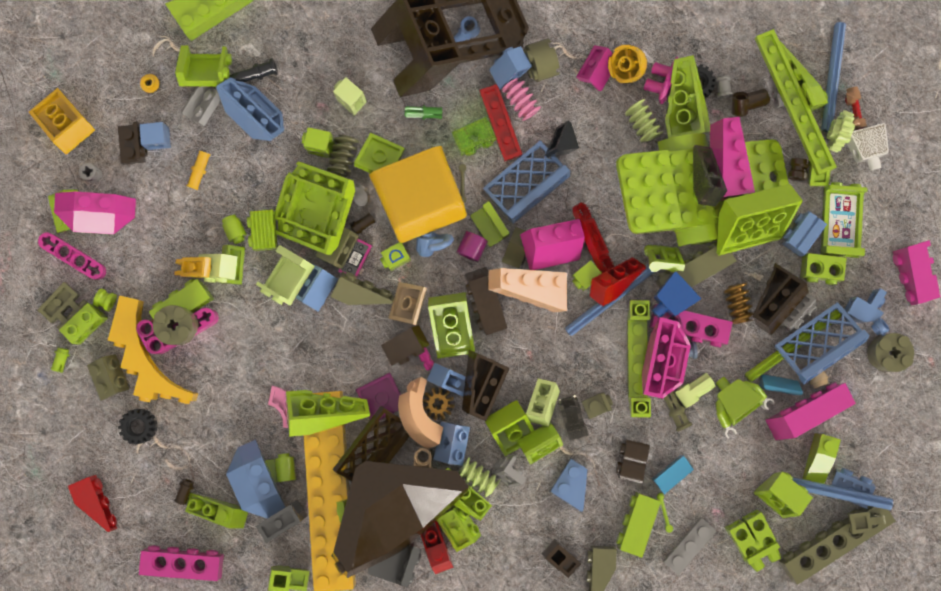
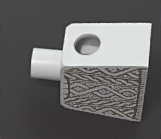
(869, 145)

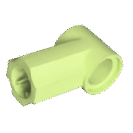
(691, 392)

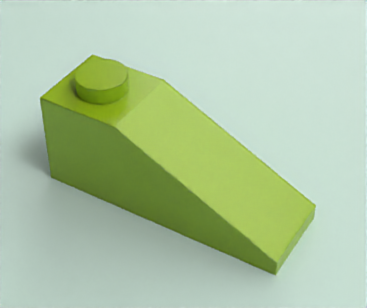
(821, 458)

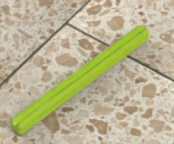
(776, 357)

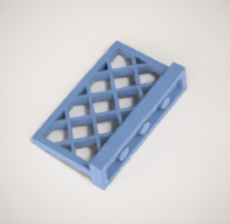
(535, 195)
(828, 358)

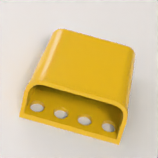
(419, 194)

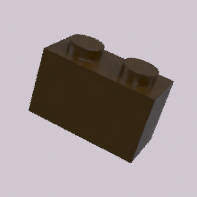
(405, 345)

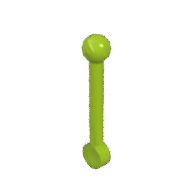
(660, 496)

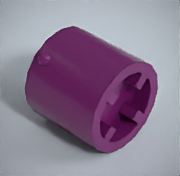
(472, 246)

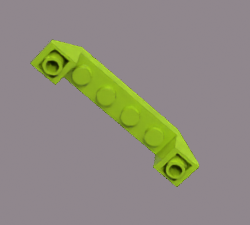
(636, 351)

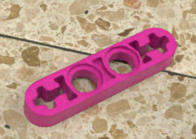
(71, 257)

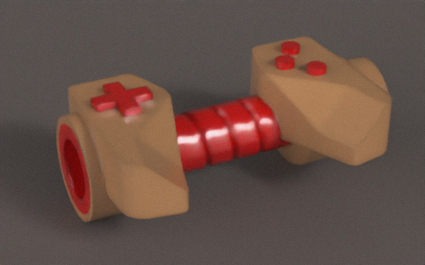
(852, 98)

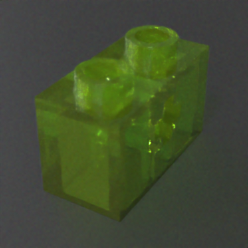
(479, 128)

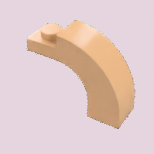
(414, 418)

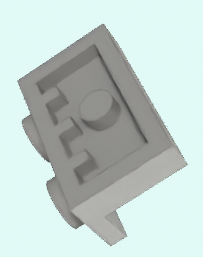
(201, 104)
(800, 313)
(510, 476)

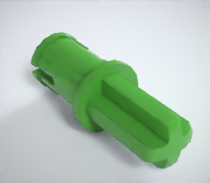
(423, 112)

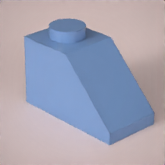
(447, 379)

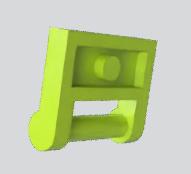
(670, 258)

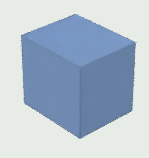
(155, 136)

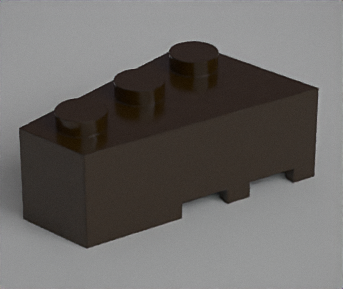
(779, 299)
(482, 384)

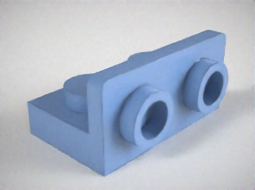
(845, 479)

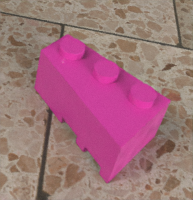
(916, 273)

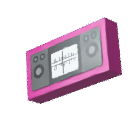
(357, 258)

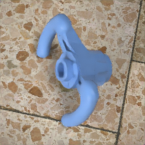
(432, 242)

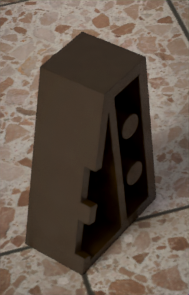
(485, 302)

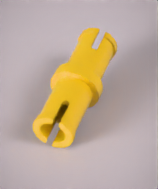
(198, 170)

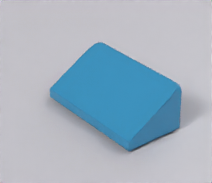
(780, 385)
(672, 474)

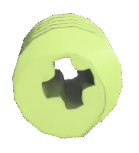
(643, 122)
(478, 478)

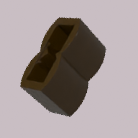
(633, 461)

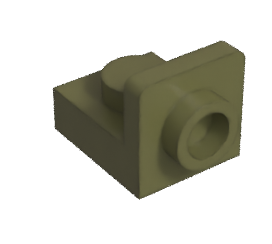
(597, 405)

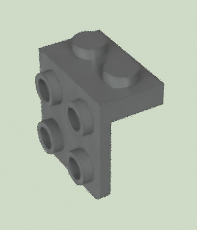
(398, 567)

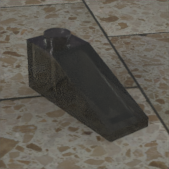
(707, 178)

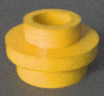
(153, 87)

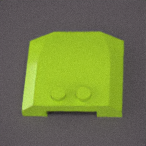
(314, 207)

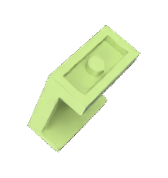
(286, 277)

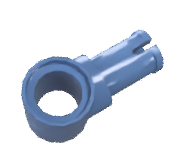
(463, 34)

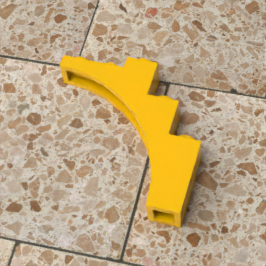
(137, 358)

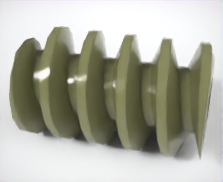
(342, 154)

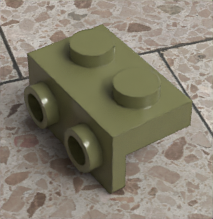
(108, 376)

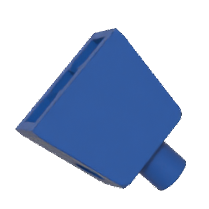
(674, 296)

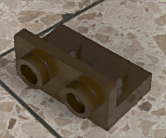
(130, 144)

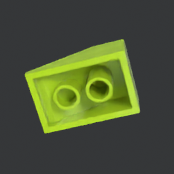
(451, 325)

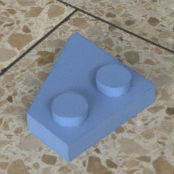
(572, 484)

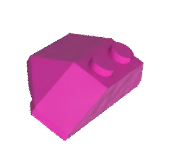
(94, 211)
(665, 359)

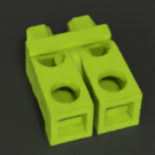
(757, 545)

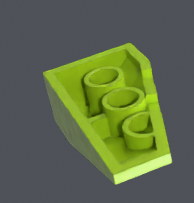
(687, 105)
(315, 413)

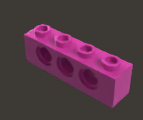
(720, 327)
(151, 567)

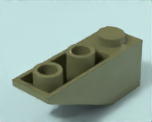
(358, 292)
(602, 566)

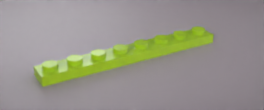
(795, 102)

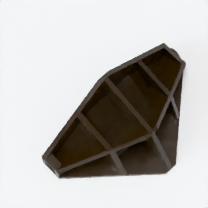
(390, 510)

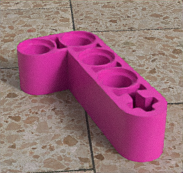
(150, 338)

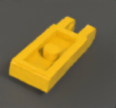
(194, 267)

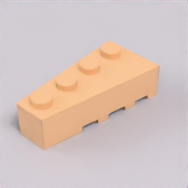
(539, 288)

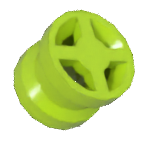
(104, 299)

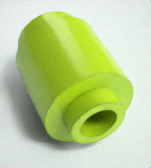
(234, 229)

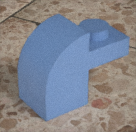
(866, 311)

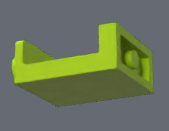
(202, 69)

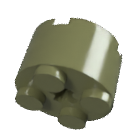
(542, 59)
(164, 322)
(901, 349)

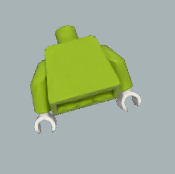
(738, 401)

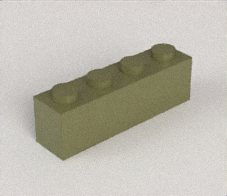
(701, 266)

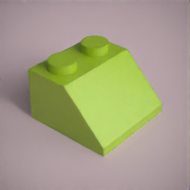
(509, 426)
(784, 495)

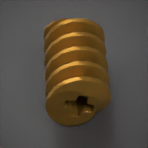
(739, 303)

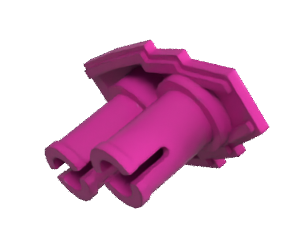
(664, 88)

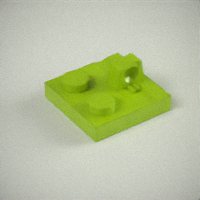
(377, 153)

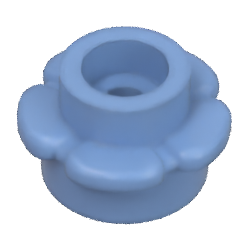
(880, 327)

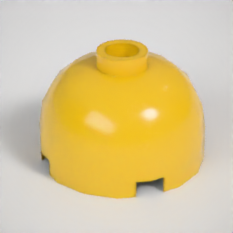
(627, 64)

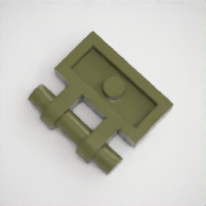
(59, 302)

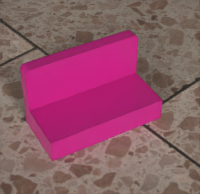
(595, 67)

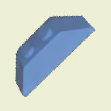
(251, 109)
(254, 482)

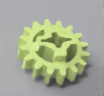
(840, 131)

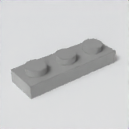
(689, 546)

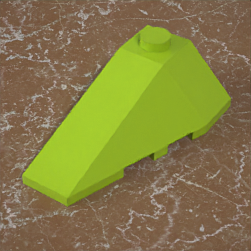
(810, 87)

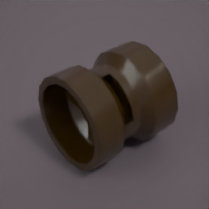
(798, 169)

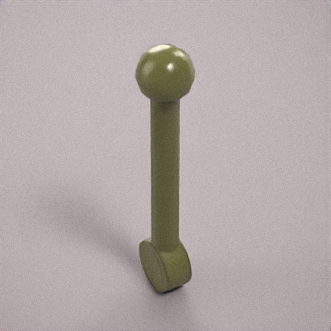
(462, 168)

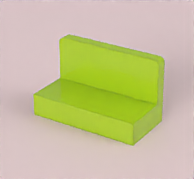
(490, 224)

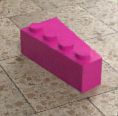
(731, 156)
(810, 412)

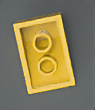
(61, 121)

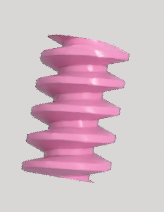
(520, 99)

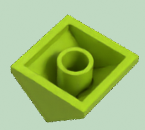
(540, 443)

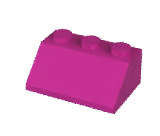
(553, 244)

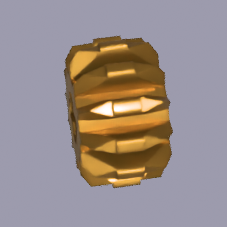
(443, 407)

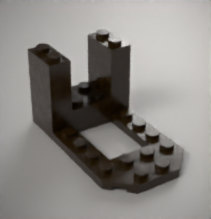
(432, 42)

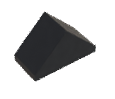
(563, 141)

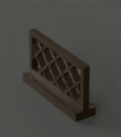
(384, 452)

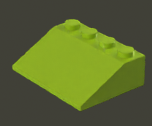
(756, 218)

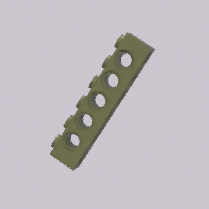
(831, 552)

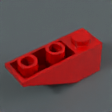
(615, 281)
(90, 499)
(436, 549)

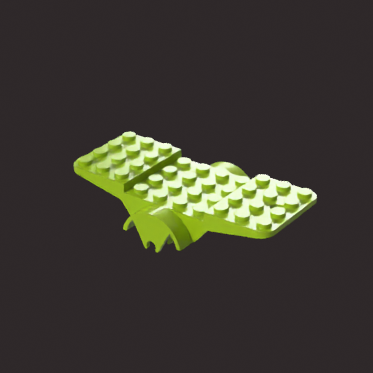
(661, 193)

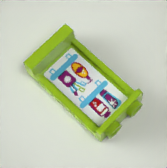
(844, 220)

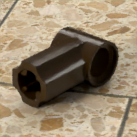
(744, 101)

